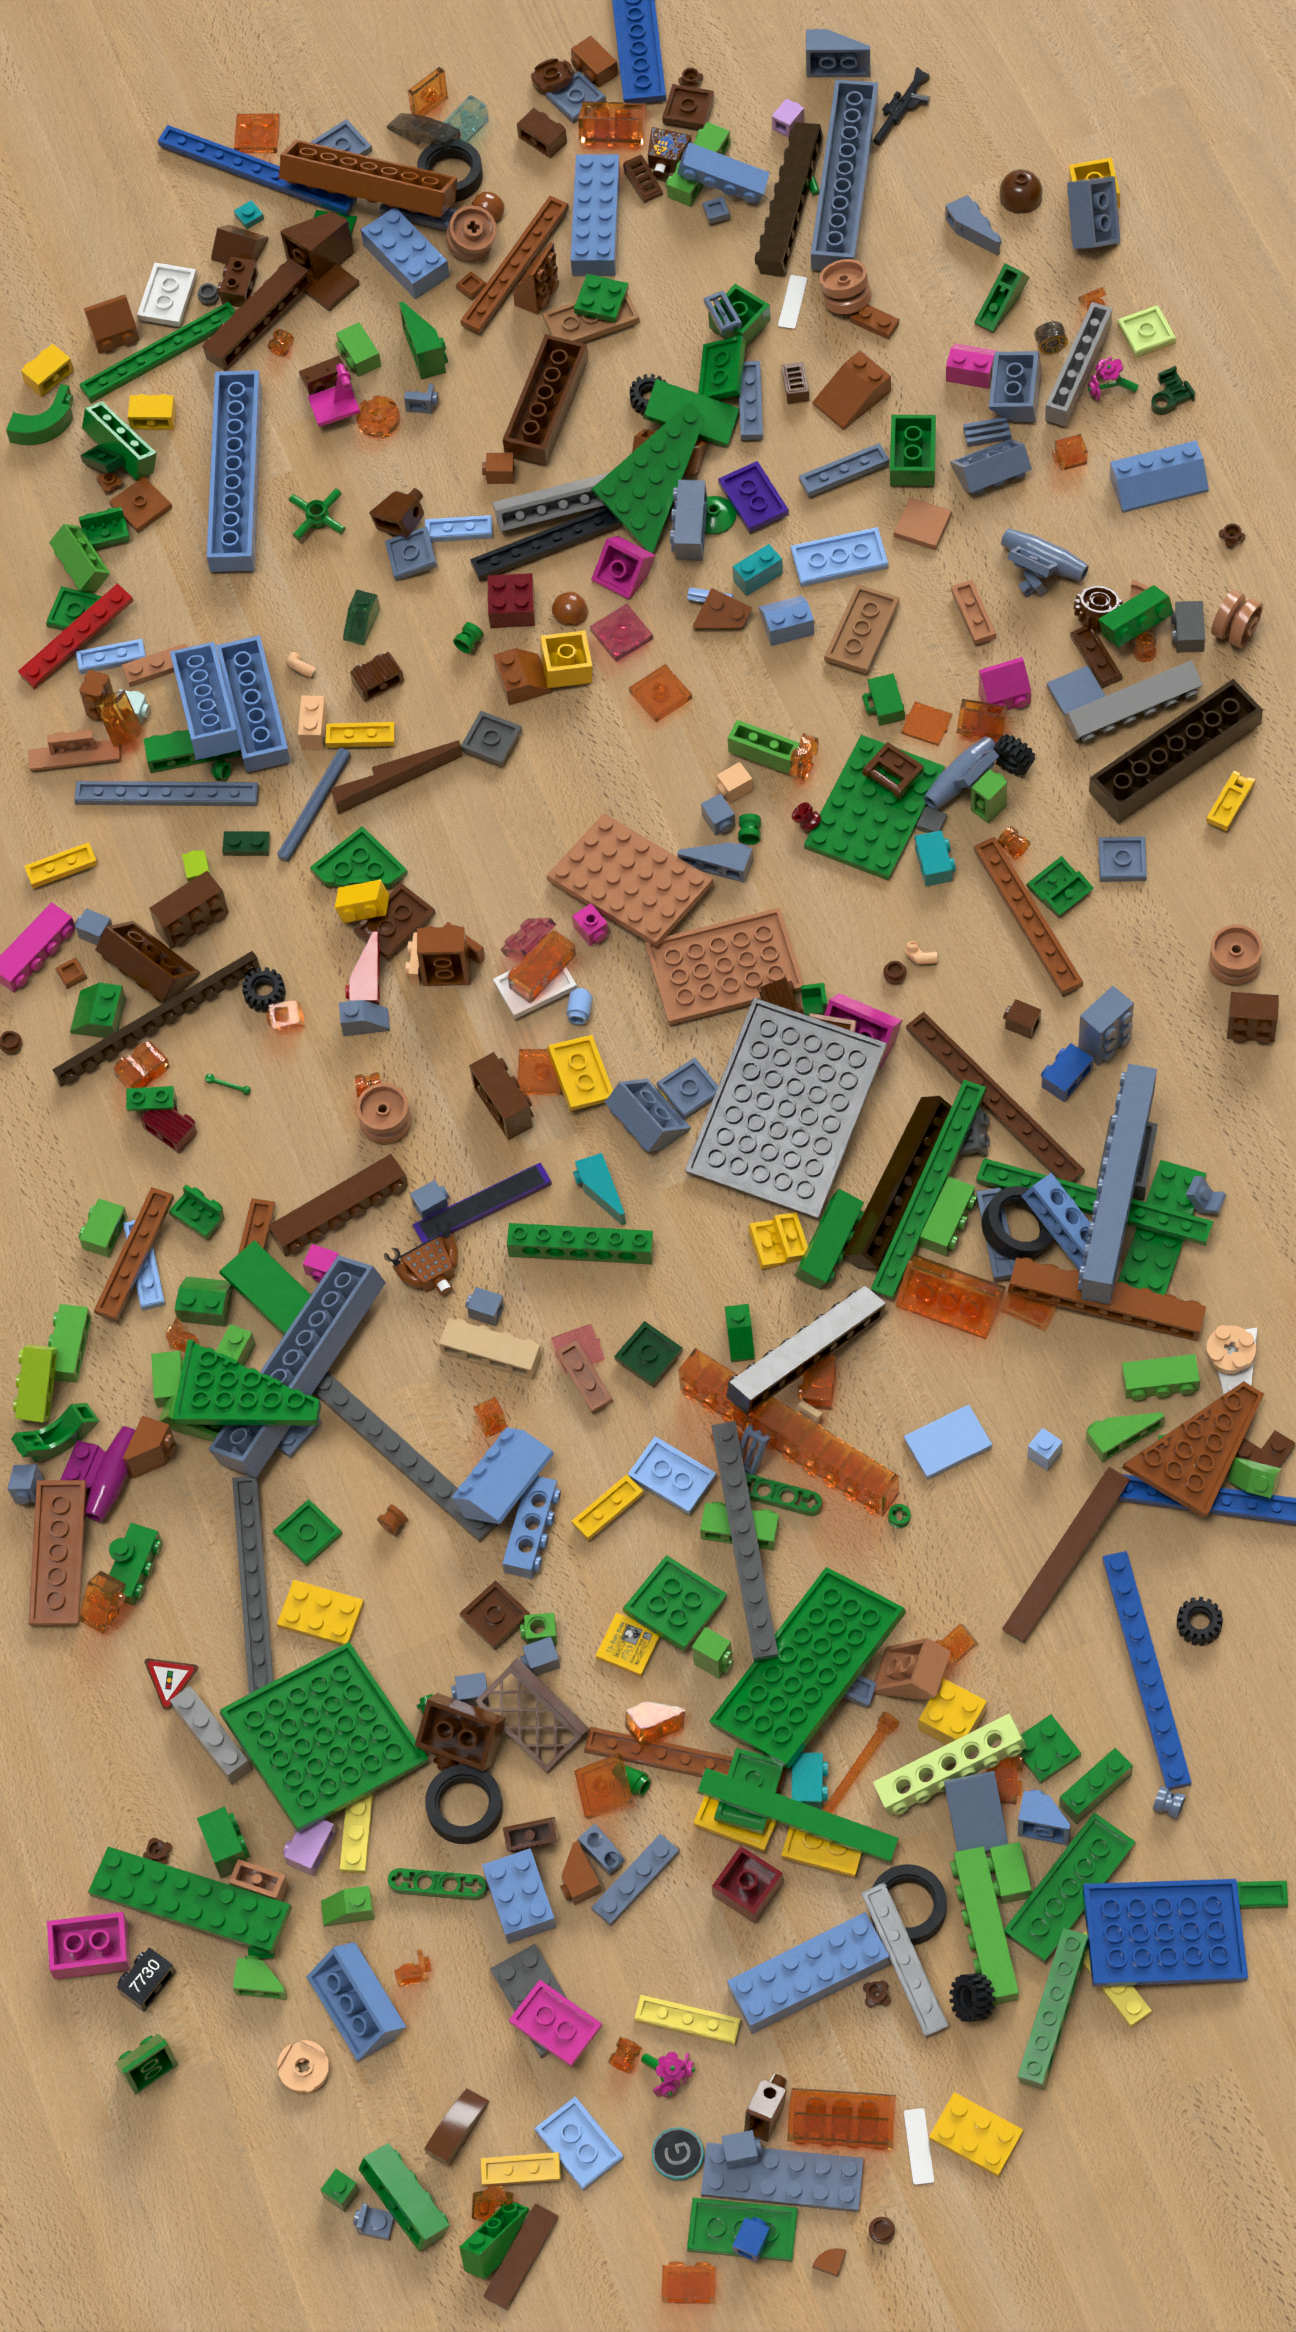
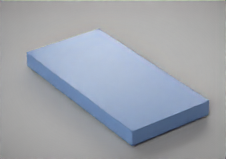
(839, 557)

